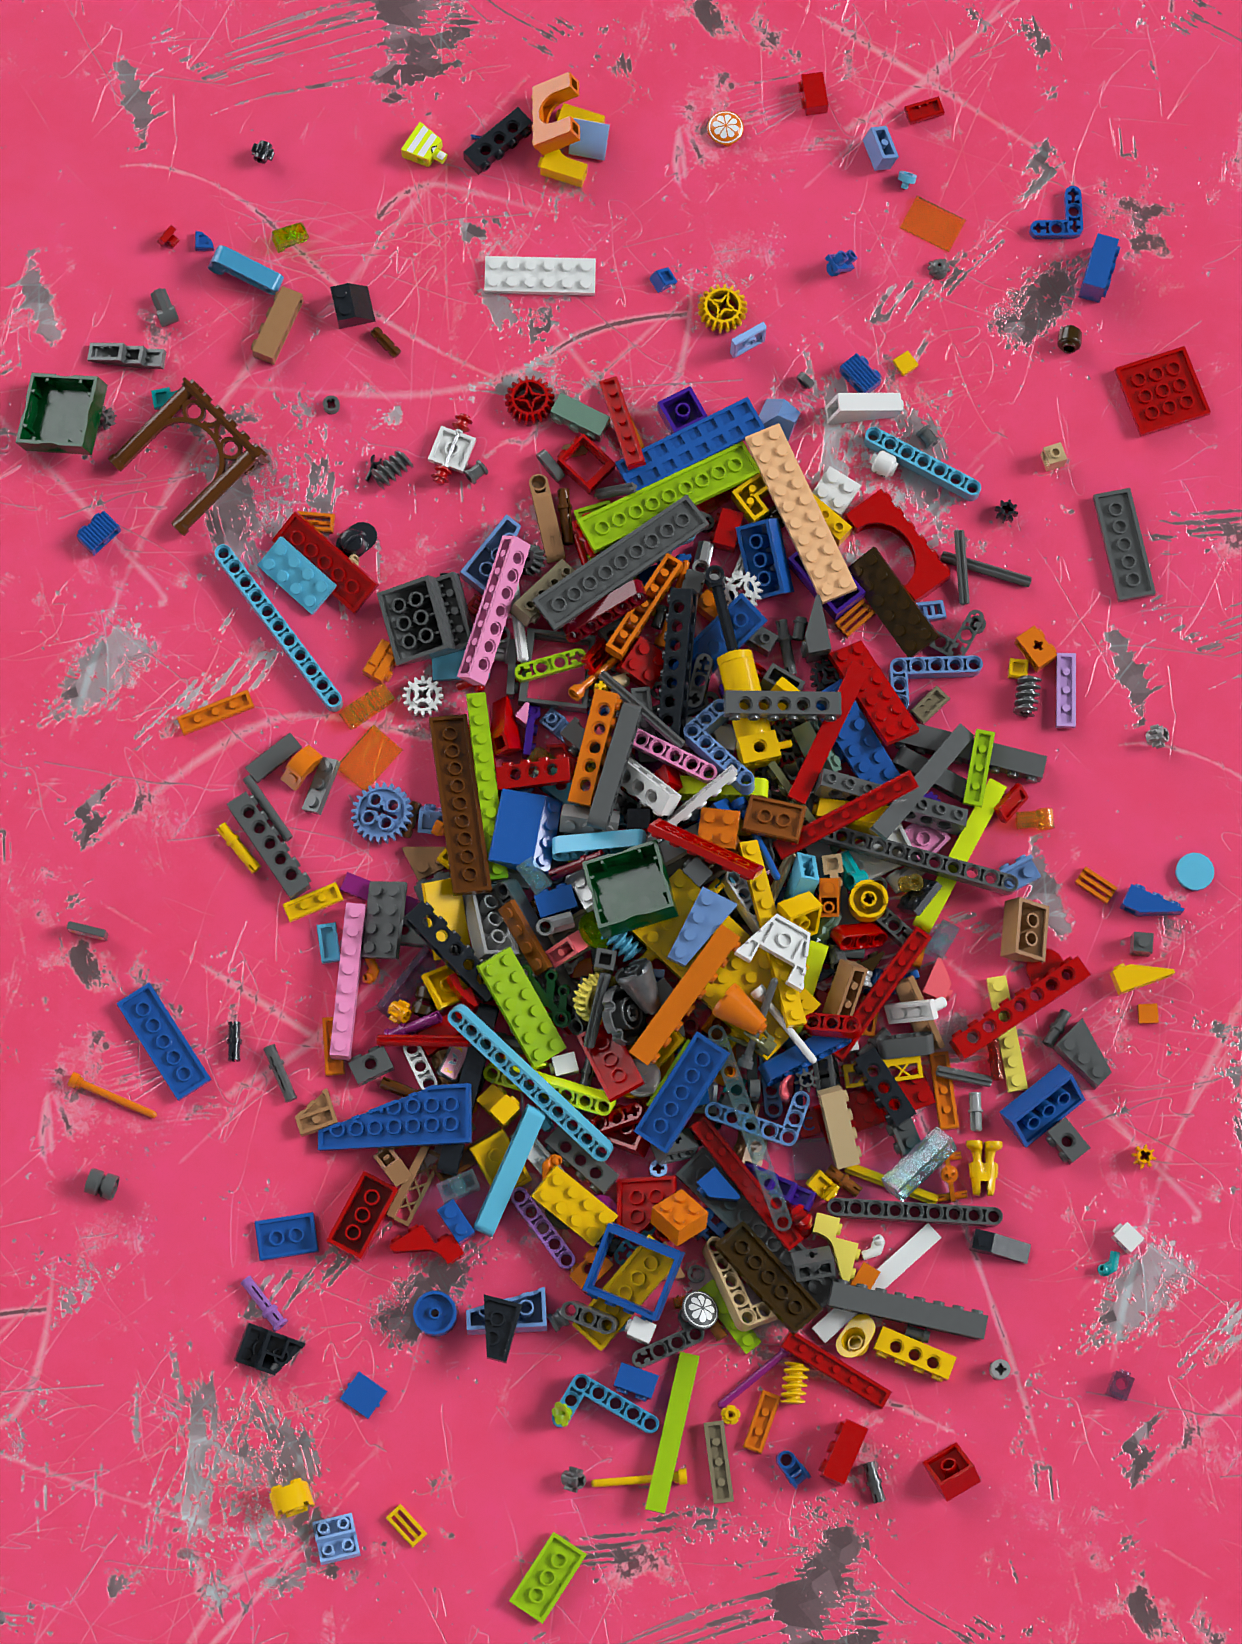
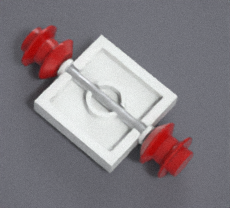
(452, 449)

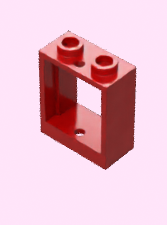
(576, 443)

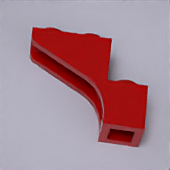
(420, 1241)

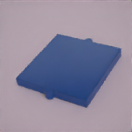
(363, 1395)

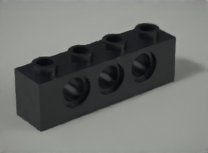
(515, 120)
(873, 1059)

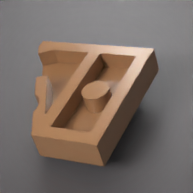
(424, 860)
(317, 1115)

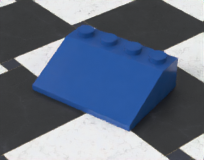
(524, 829)

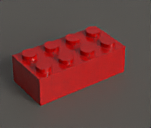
(362, 1216)

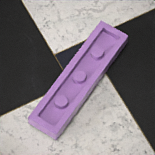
(1066, 690)

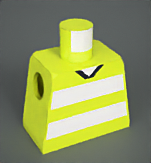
(423, 147)

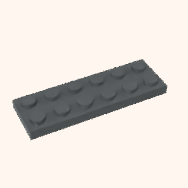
(1124, 545)

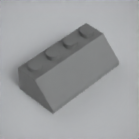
(486, 926)

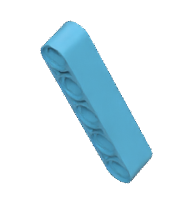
(610, 842)

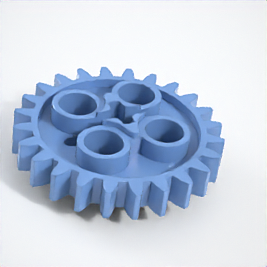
(389, 797)

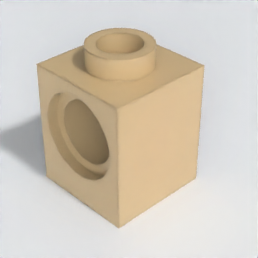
(1053, 456)

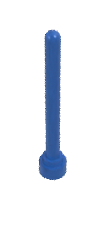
(740, 804)

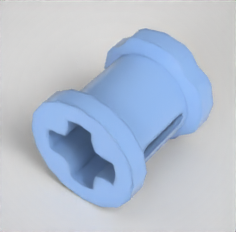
(654, 1173)

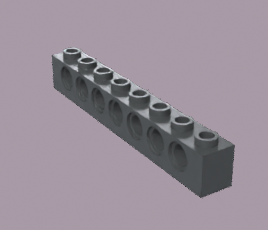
(925, 813)

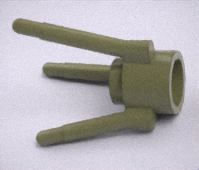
(764, 1046)

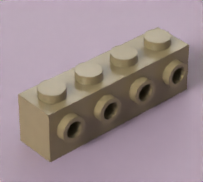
(524, 608)

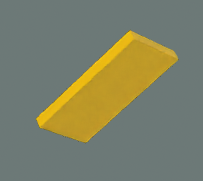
(449, 907)

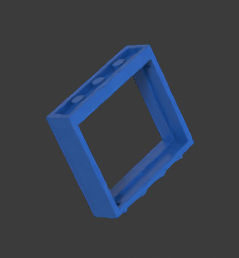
(612, 1299)

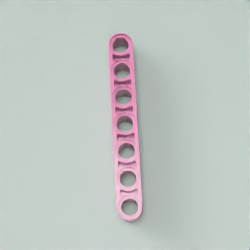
(668, 750)

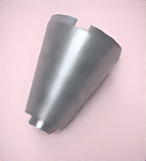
(640, 985)

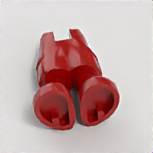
(801, 1219)

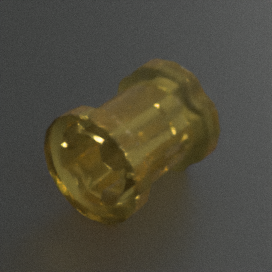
(913, 882)

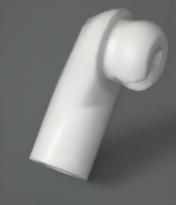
(875, 1249)

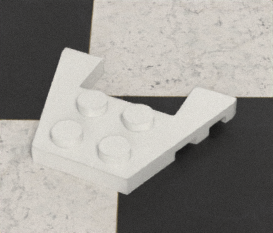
(783, 941)

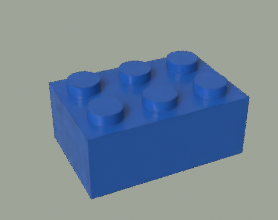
(1099, 268)

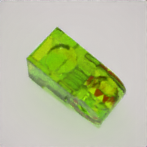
(289, 236)

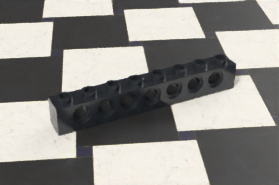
(683, 655)

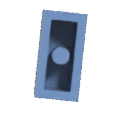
(880, 148)

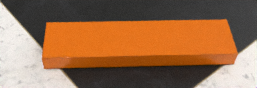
(215, 712)
(943, 1093)

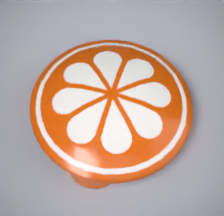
(725, 128)

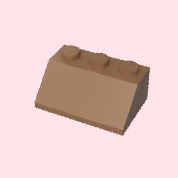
(1024, 930)

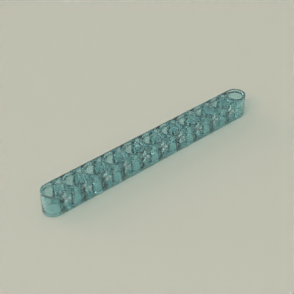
(752, 1137)

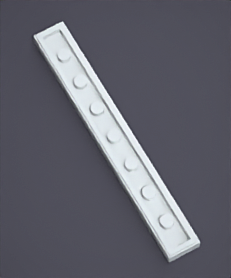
(890, 1270)

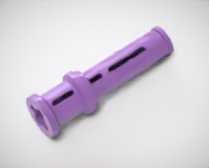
(268, 1310)

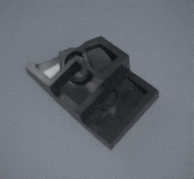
(266, 1349)

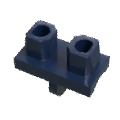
(712, 1230)

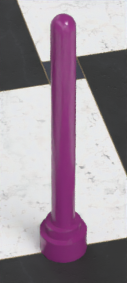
(753, 1378)

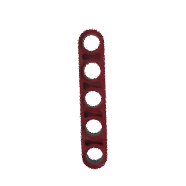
(606, 610)

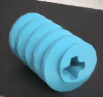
(624, 945)

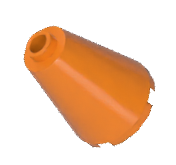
(740, 1011)

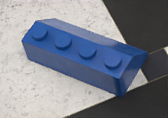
(765, 557)
(1042, 1105)

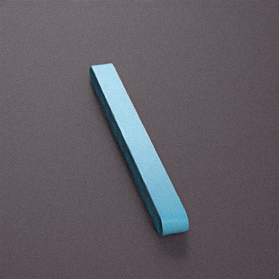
(282, 635)
(540, 1084)

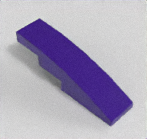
(791, 1191)

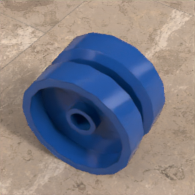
(437, 1325)

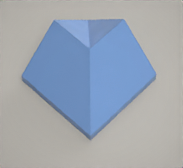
(781, 412)

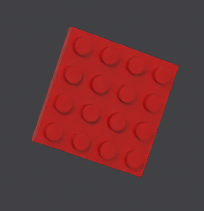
(1162, 391)

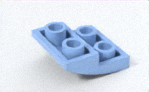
(592, 140)
(336, 1538)

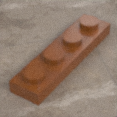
(525, 937)

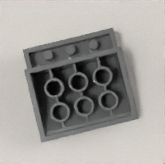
(426, 618)

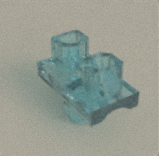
(533, 875)

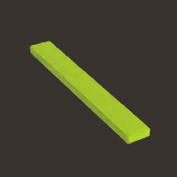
(672, 1433)

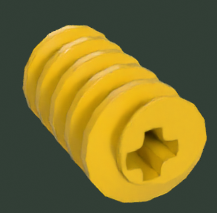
(794, 1383)

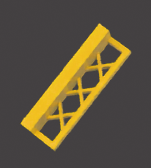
(896, 1062)

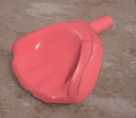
(786, 1089)

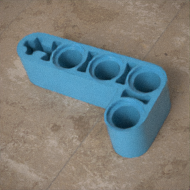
(245, 269)

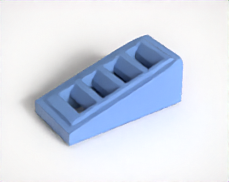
(940, 608)

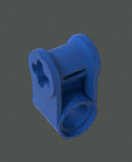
(793, 1469)

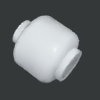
(884, 464)

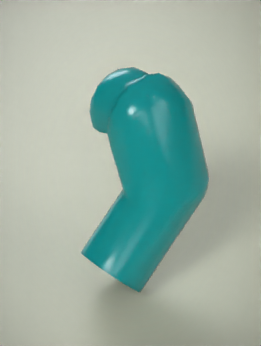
(1110, 1266)

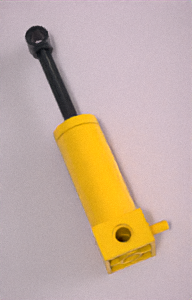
(740, 673)

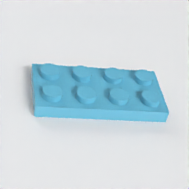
(297, 575)

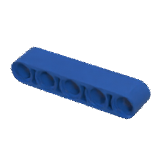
(794, 1060)

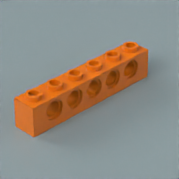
(638, 617)
(600, 700)

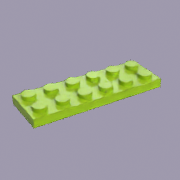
(521, 1007)

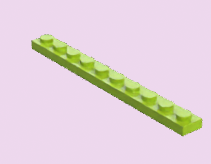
(484, 773)

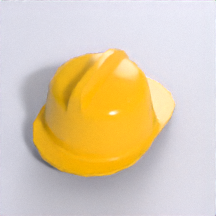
(856, 1336)

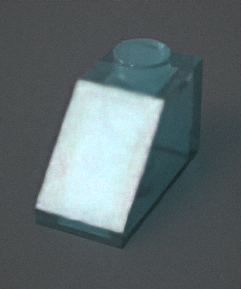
(942, 939)

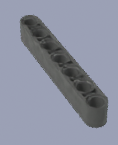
(615, 766)

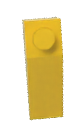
(1137, 976)

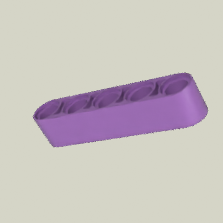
(539, 1219)

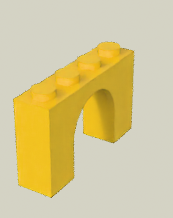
(557, 165)

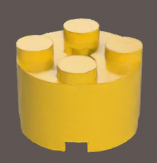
(872, 891)
(291, 1498)

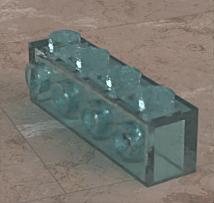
(919, 1163)

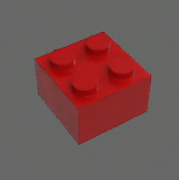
(642, 663)

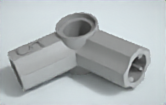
(703, 558)

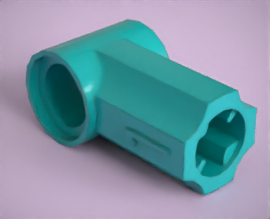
(851, 872)

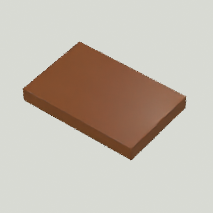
(774, 819)

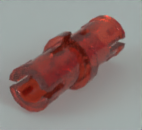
(995, 1061)

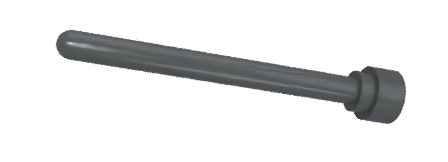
(746, 1060)

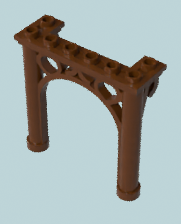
(243, 463)

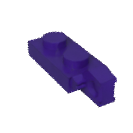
(530, 731)

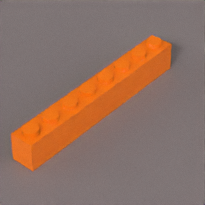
(685, 994)

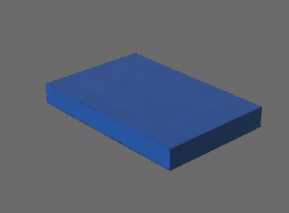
(286, 1236)

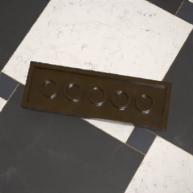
(893, 603)
(768, 1277)

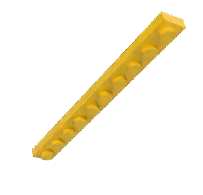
(765, 910)

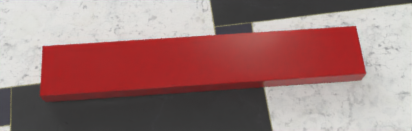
(622, 423)
(836, 1369)

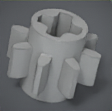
(1157, 736)

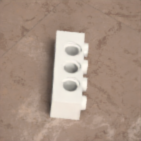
(649, 789)

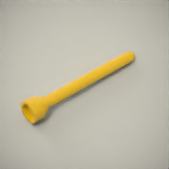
(679, 1477)

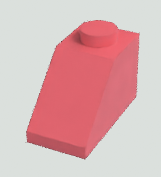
(566, 949)
(938, 982)

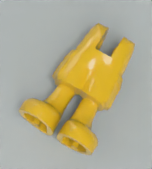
(983, 1171)

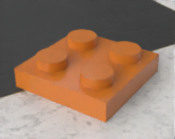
(719, 826)

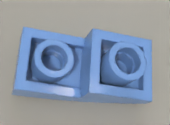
(554, 723)

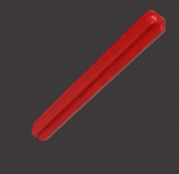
(423, 1040)

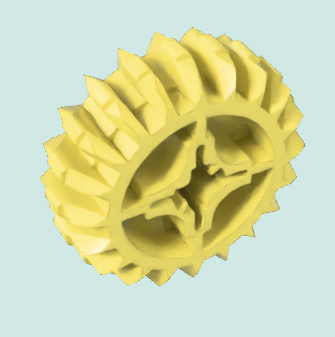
(586, 994)

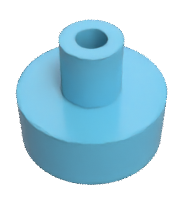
(906, 178)

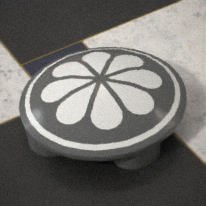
(699, 1310)

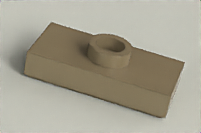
(929, 705)

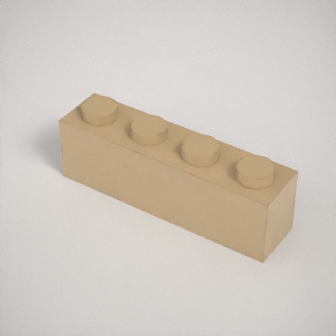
(838, 1126)

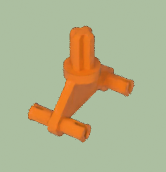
(949, 1175)

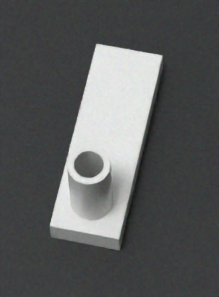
(914, 1010)

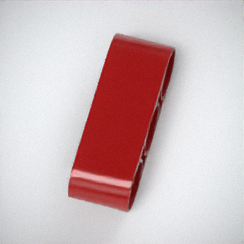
(858, 936)
(841, 1029)

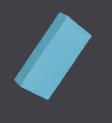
(328, 942)

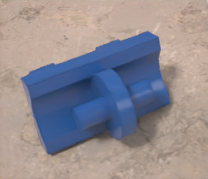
(840, 262)

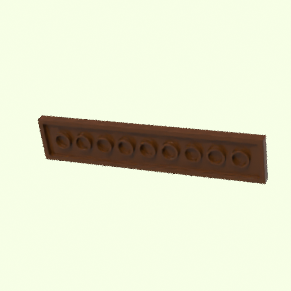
(460, 805)

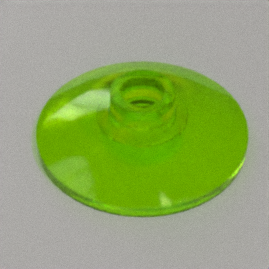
(589, 931)

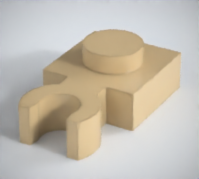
(833, 865)

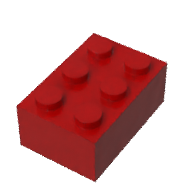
(842, 1451)

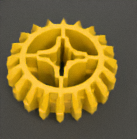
(709, 300)

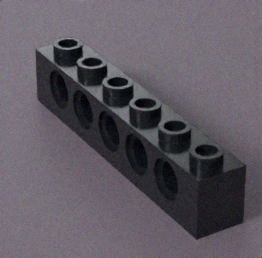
(442, 949)

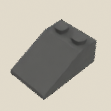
(816, 640)

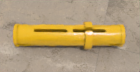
(241, 851)

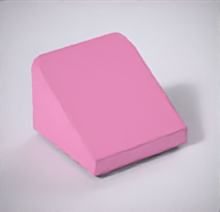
(522, 715)

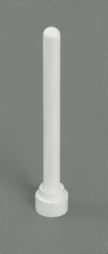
(759, 994)

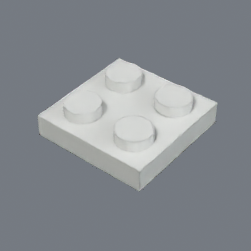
(836, 490)

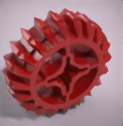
(537, 398)

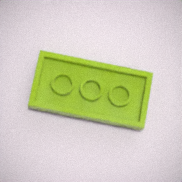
(547, 1577)

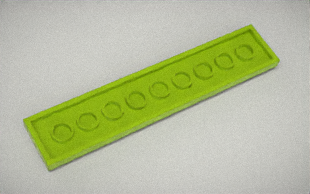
(697, 481)

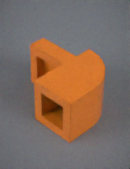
(300, 766)

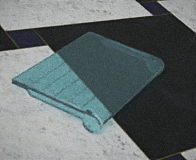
(810, 1156)

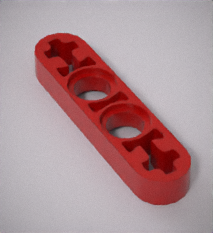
(627, 1120)

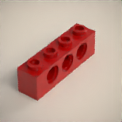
(564, 774)

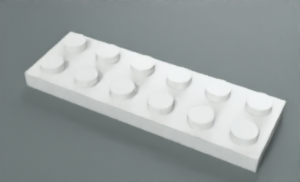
(540, 275)

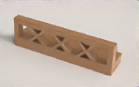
(909, 991)
(406, 1187)

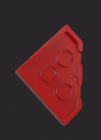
(638, 1197)

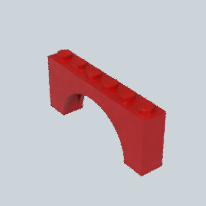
(881, 513)

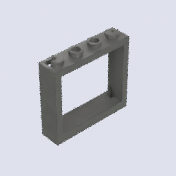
(554, 636)

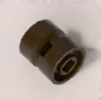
(422, 995)

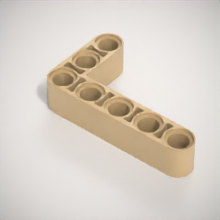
(735, 1292)

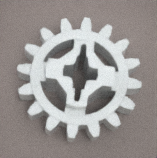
(745, 579)
(428, 691)

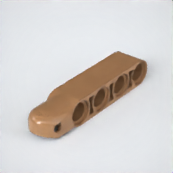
(546, 518)

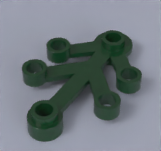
(547, 997)

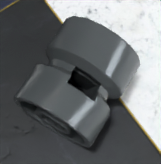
(101, 1184)

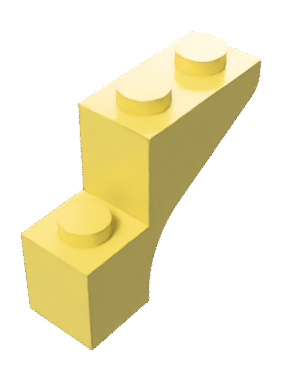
(844, 1251)

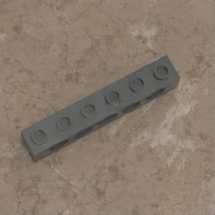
(830, 700)
(238, 808)

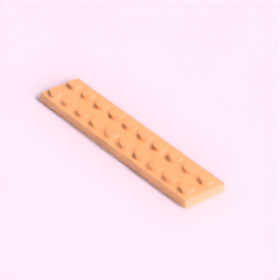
(800, 513)

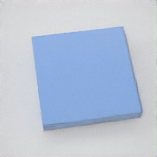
(748, 340)

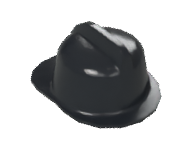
(357, 539)

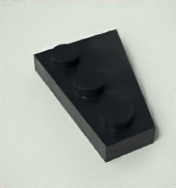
(500, 1326)

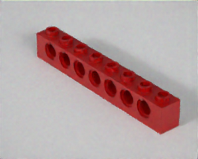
(965, 1049)

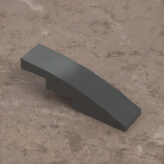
(126, 356)

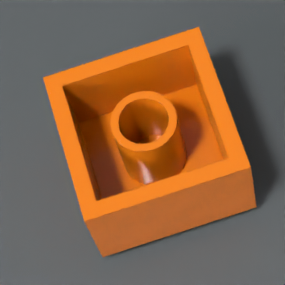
(679, 1217)

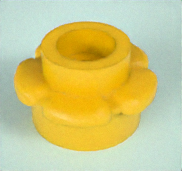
(725, 1415)

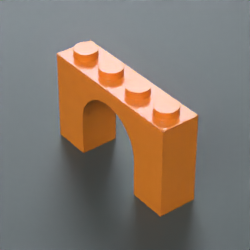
(545, 98)

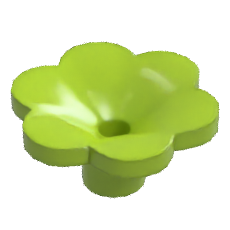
(562, 1414)

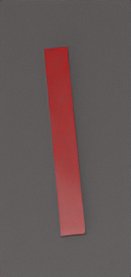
(827, 735)
(849, 813)
(886, 984)
(743, 1180)

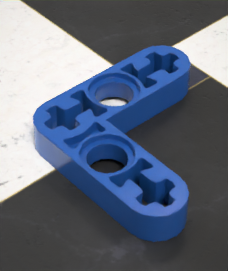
(1065, 225)

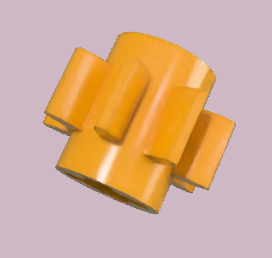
(399, 1011)
(1141, 1152)

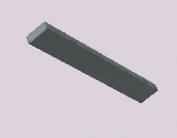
(925, 779)

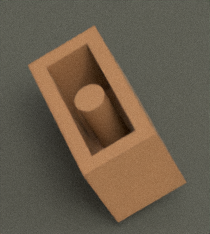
(392, 1166)

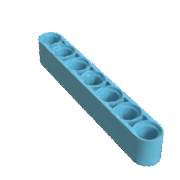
(928, 471)
(509, 1170)

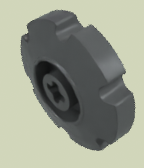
(622, 1016)

